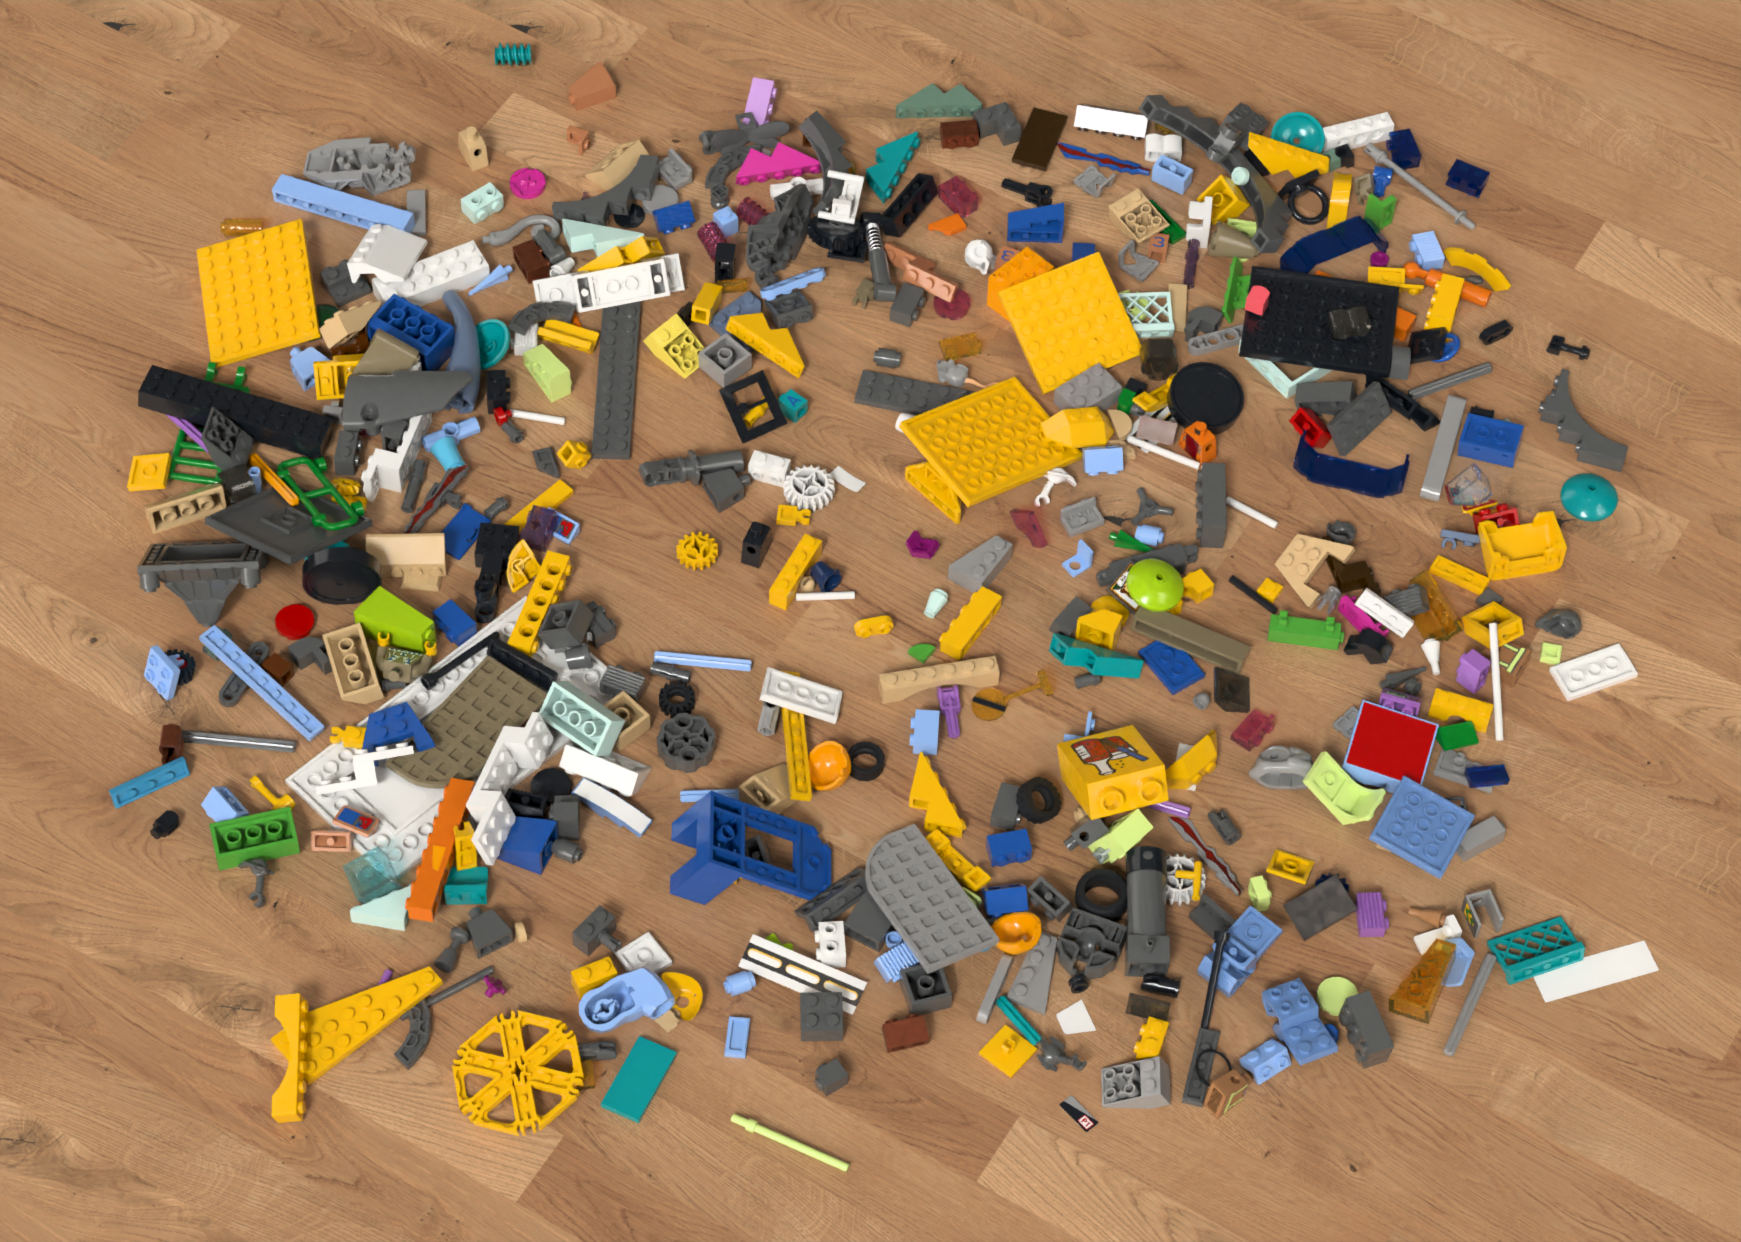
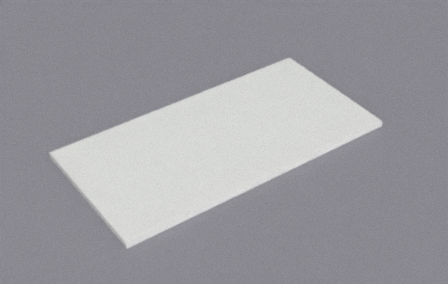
(404, 808)

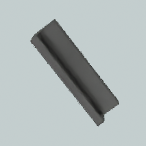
(834, 899)
(1211, 917)

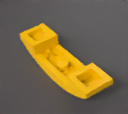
(1154, 400)
(960, 868)

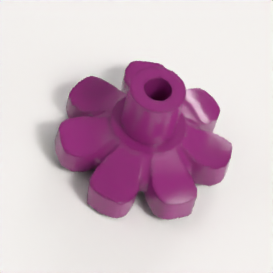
(494, 986)

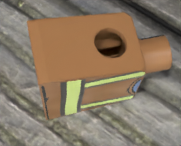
(1512, 662)
(1226, 1092)

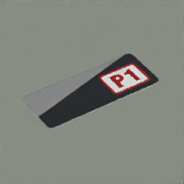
(1079, 1113)

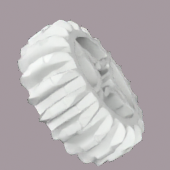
(807, 483)
(1174, 890)

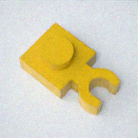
(790, 515)
(351, 737)

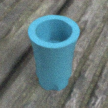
(447, 453)

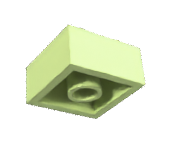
(1259, 893)

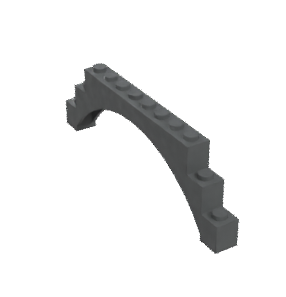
(1268, 207)

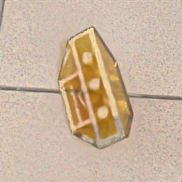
(1442, 620)

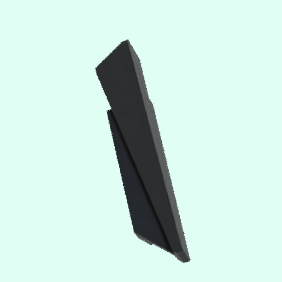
(1405, 405)

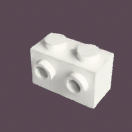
(768, 468)
(831, 944)

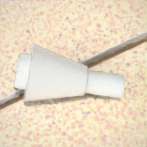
(1432, 651)

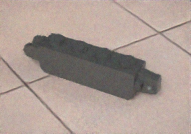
(1175, 555)

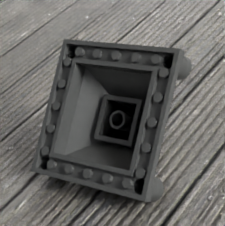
(201, 573)

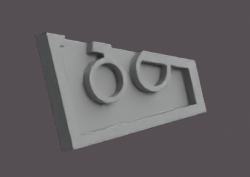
(1452, 767)

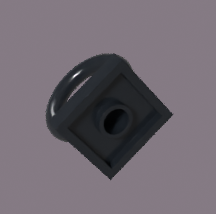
(1300, 187)

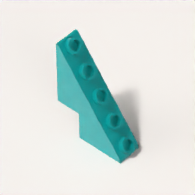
(891, 162)
(1094, 658)

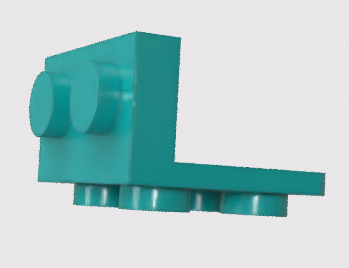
(467, 886)

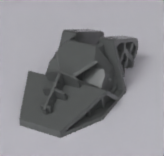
(779, 235)

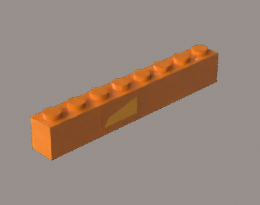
(440, 852)

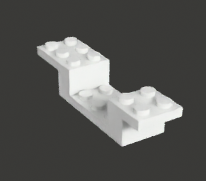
(613, 286)
(392, 469)
(513, 749)

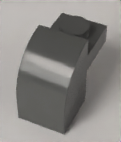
(1202, 320)
(1400, 362)
(309, 651)

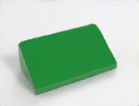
(1457, 736)

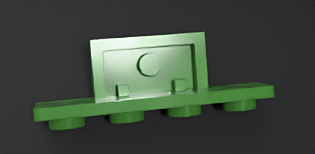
(1236, 291)

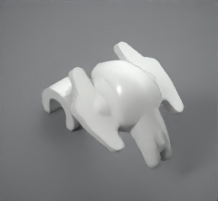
(1055, 476)

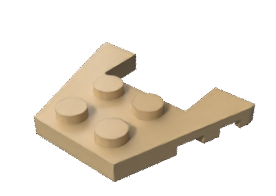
(1304, 558)

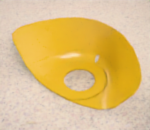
(684, 986)

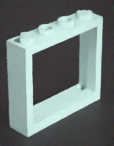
(1280, 380)

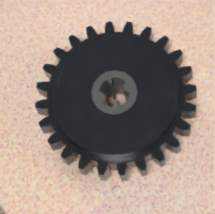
(835, 234)

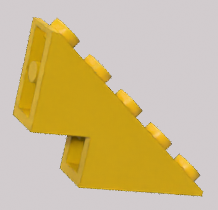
(1281, 156)
(640, 249)
(773, 343)
(930, 796)

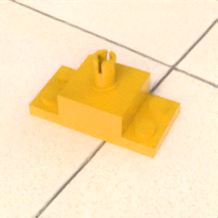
(333, 375)

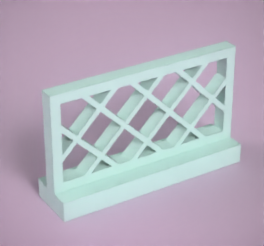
(1150, 329)

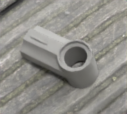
(768, 719)

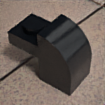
(1371, 645)

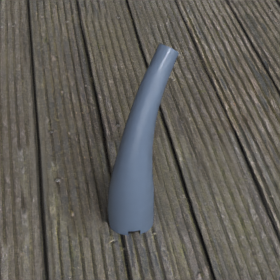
(465, 352)

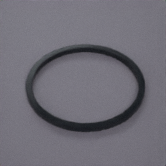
(1214, 1051)

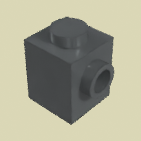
(830, 1077)

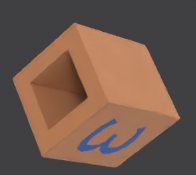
(1158, 247)
(1004, 256)

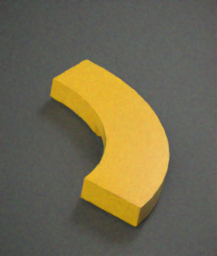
(1479, 265)

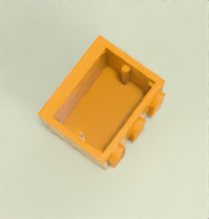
(1018, 269)

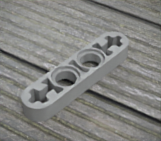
(1218, 335)
(995, 988)

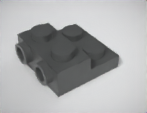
(340, 286)
(789, 309)

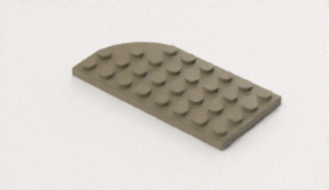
(469, 726)

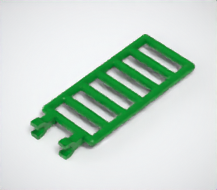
(181, 444)

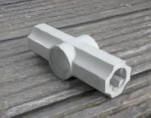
(814, 186)

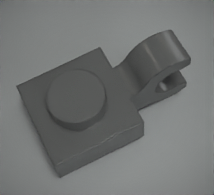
(450, 498)

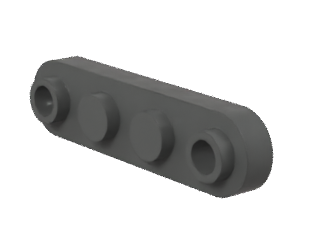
(235, 686)

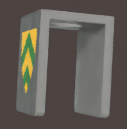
(1487, 900)

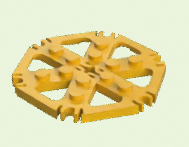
(532, 1069)

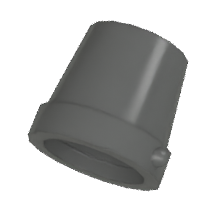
(579, 657)

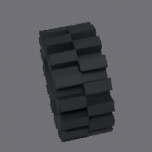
(676, 690)

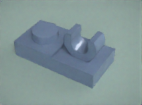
(1467, 539)

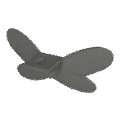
(761, 135)

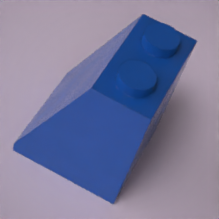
(529, 843)

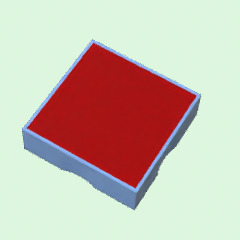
(1388, 746)

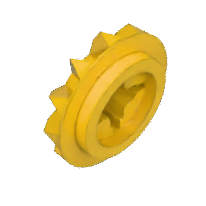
(346, 486)

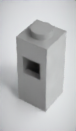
(1481, 838)

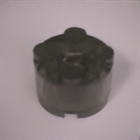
(1158, 358)
(237, 484)

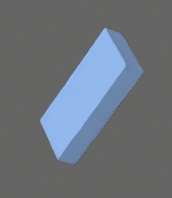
(737, 1037)

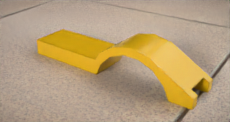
(1339, 199)

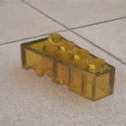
(1424, 985)

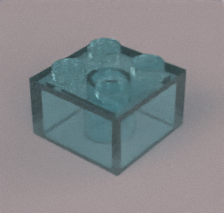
(372, 875)

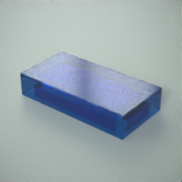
(1486, 776)

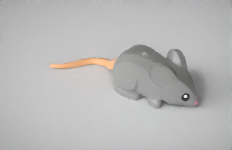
(955, 374)

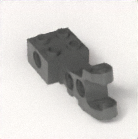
(1235, 132)

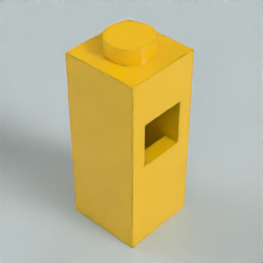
(706, 303)

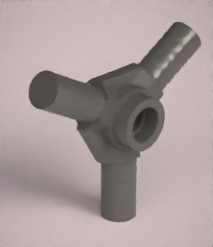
(1148, 508)

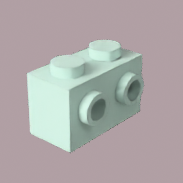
(482, 203)

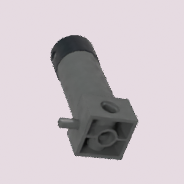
(1147, 939)

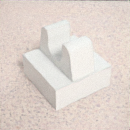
(841, 208)

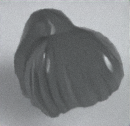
(1561, 623)

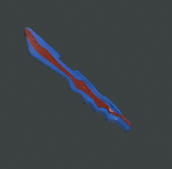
(1102, 160)

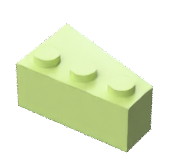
(548, 372)

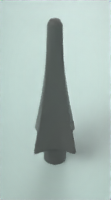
(1396, 679)

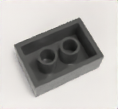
(1366, 1030)

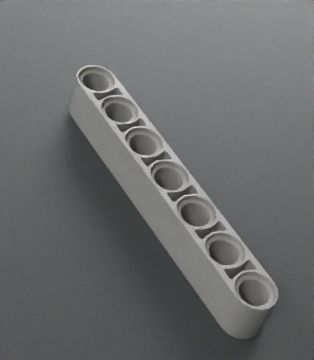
(1443, 448)

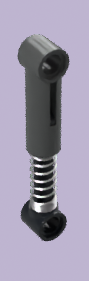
(883, 287)

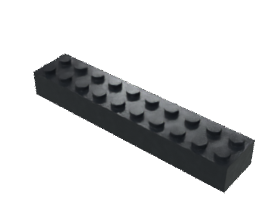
(257, 416)

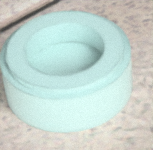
(1240, 176)

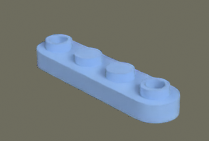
(798, 281)

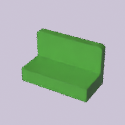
(1380, 211)

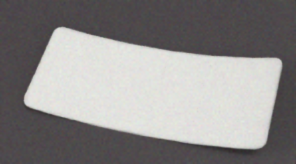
(847, 479)

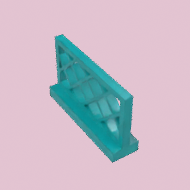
(1543, 961)

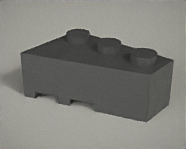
(1325, 397)

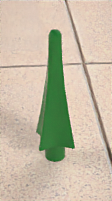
(1124, 540)

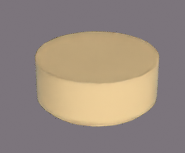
(520, 932)

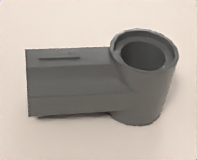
(550, 250)

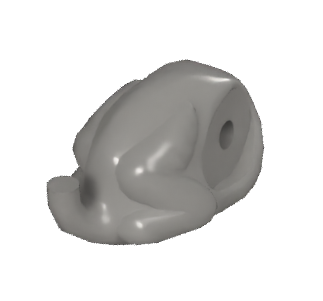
(1282, 768)

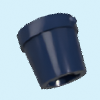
(825, 576)

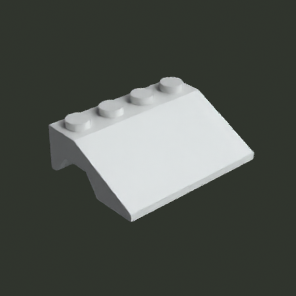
(386, 253)

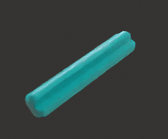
(1018, 1020)

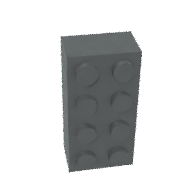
(1211, 505)

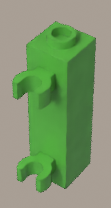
(1305, 631)

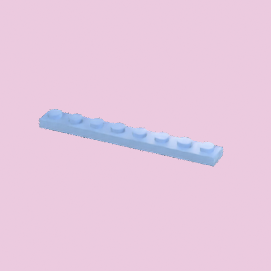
(262, 683)

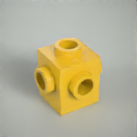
(574, 454)

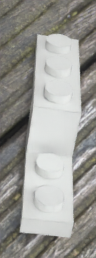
(364, 768)

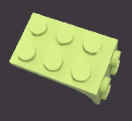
(1340, 793)

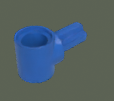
(1382, 179)

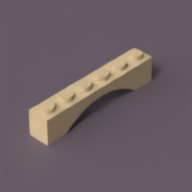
(973, 672)

